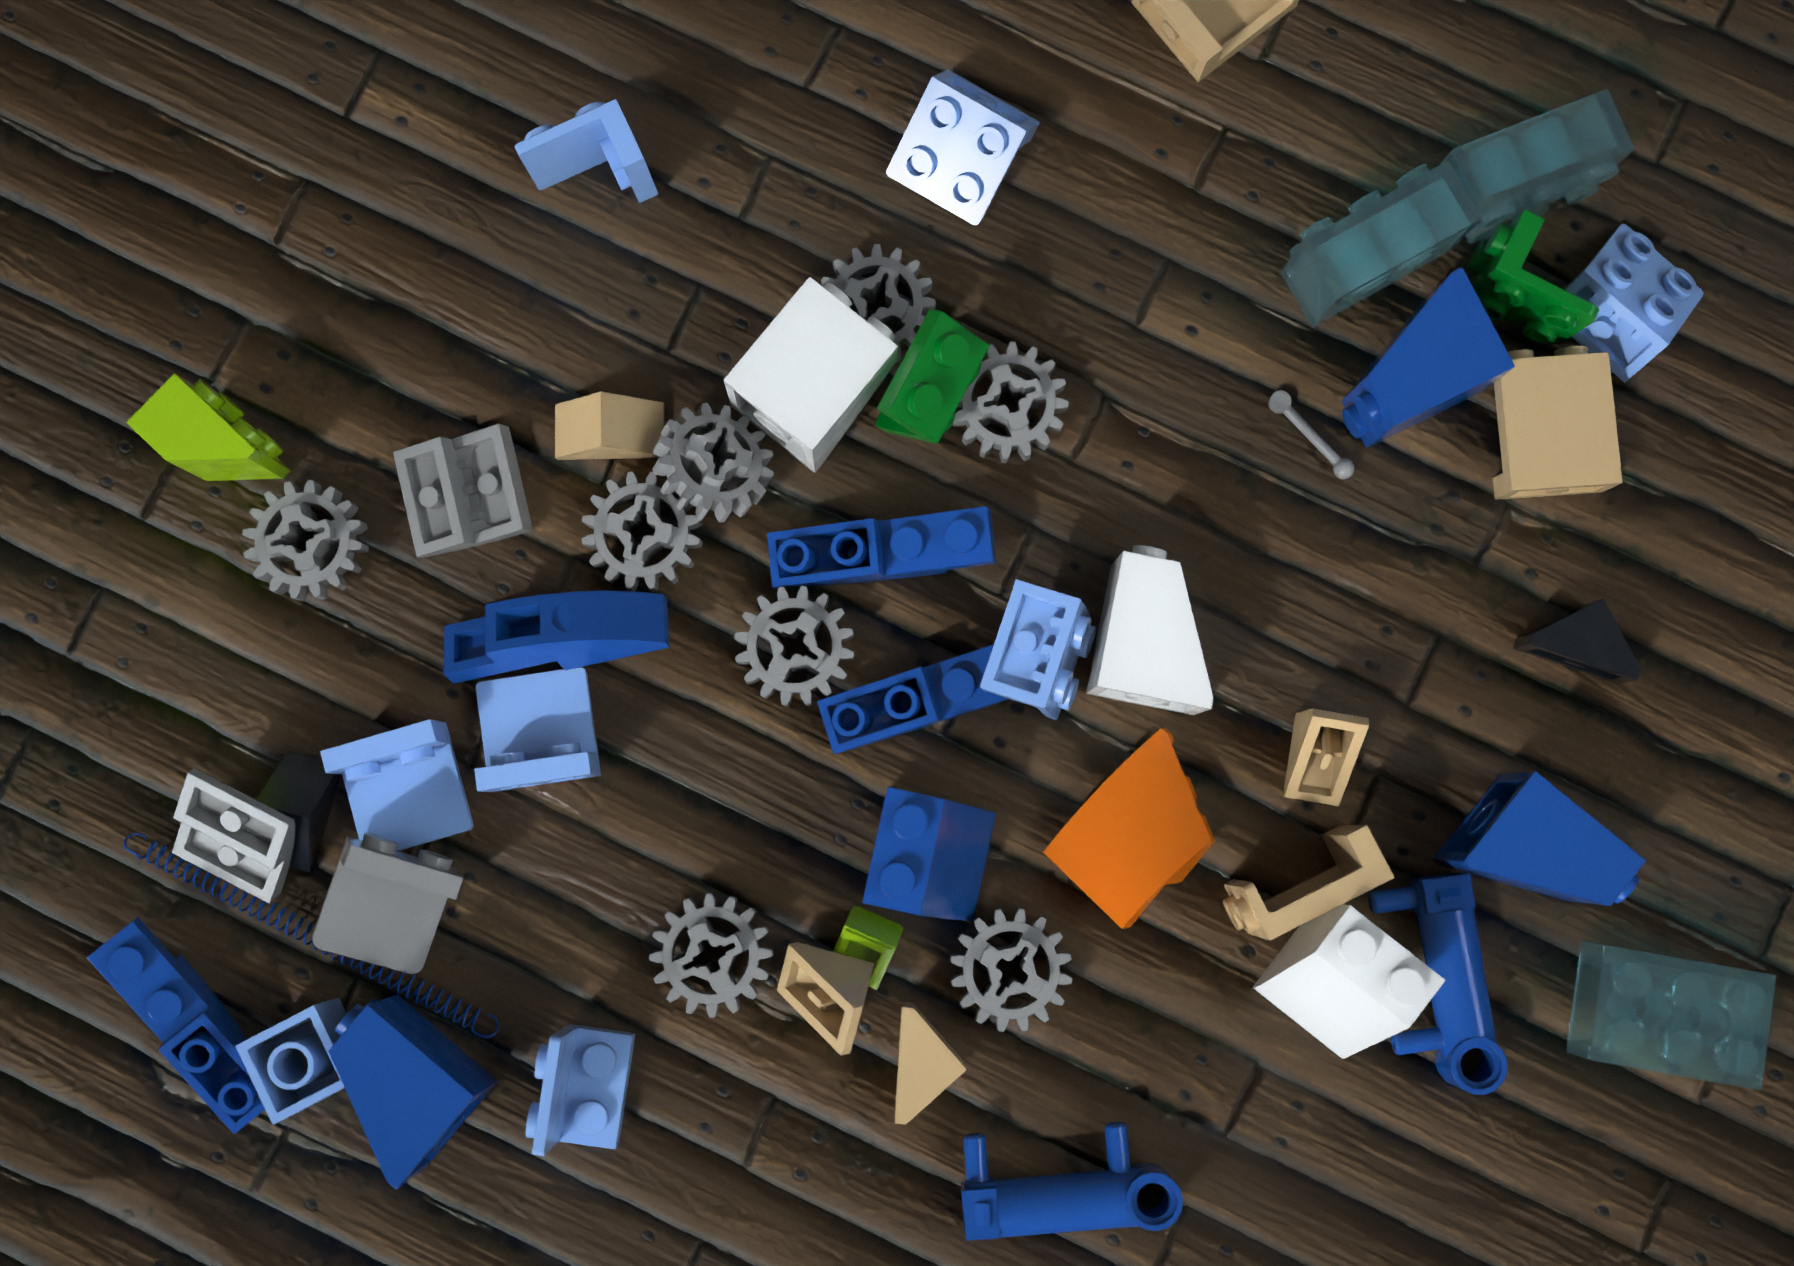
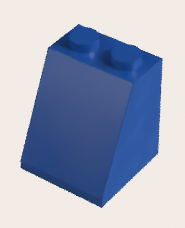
(1429, 364)
(1541, 842)
(929, 856)
(405, 1084)

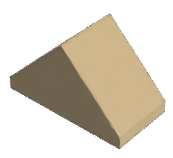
(607, 427)
(1323, 755)
(826, 991)
(924, 1064)

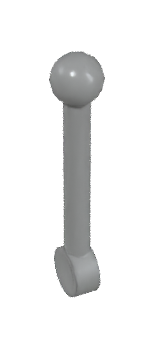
(1280, 403)

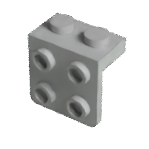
(385, 903)

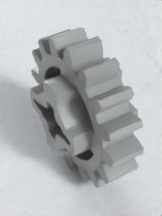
(889, 271)
(1015, 424)
(691, 465)
(619, 526)
(282, 544)
(806, 624)
(721, 979)
(1031, 982)

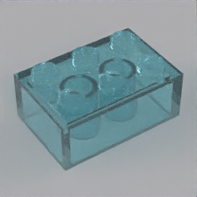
(1542, 161)
(1379, 241)
(1671, 1015)

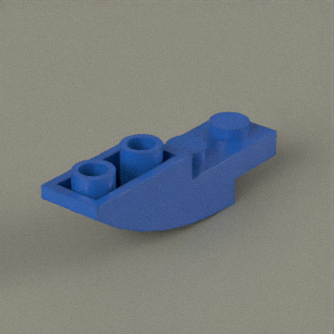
(881, 549)
(558, 627)
(907, 701)
(185, 1016)

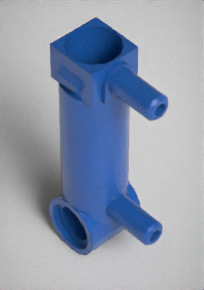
(1462, 1002)
(1064, 1201)

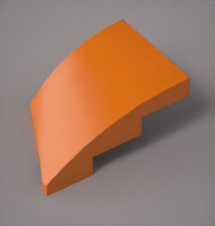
(1134, 833)

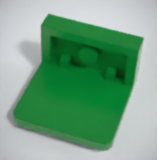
(1519, 297)
(931, 379)

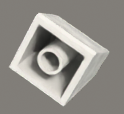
(812, 372)
(1149, 637)
(1348, 981)

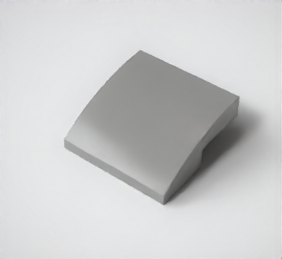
(462, 491)
(233, 836)

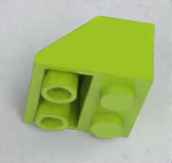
(206, 434)

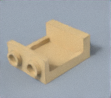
(1210, 31)
(1557, 425)
(1357, 870)

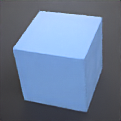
(293, 1060)

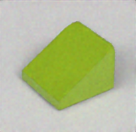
(869, 939)

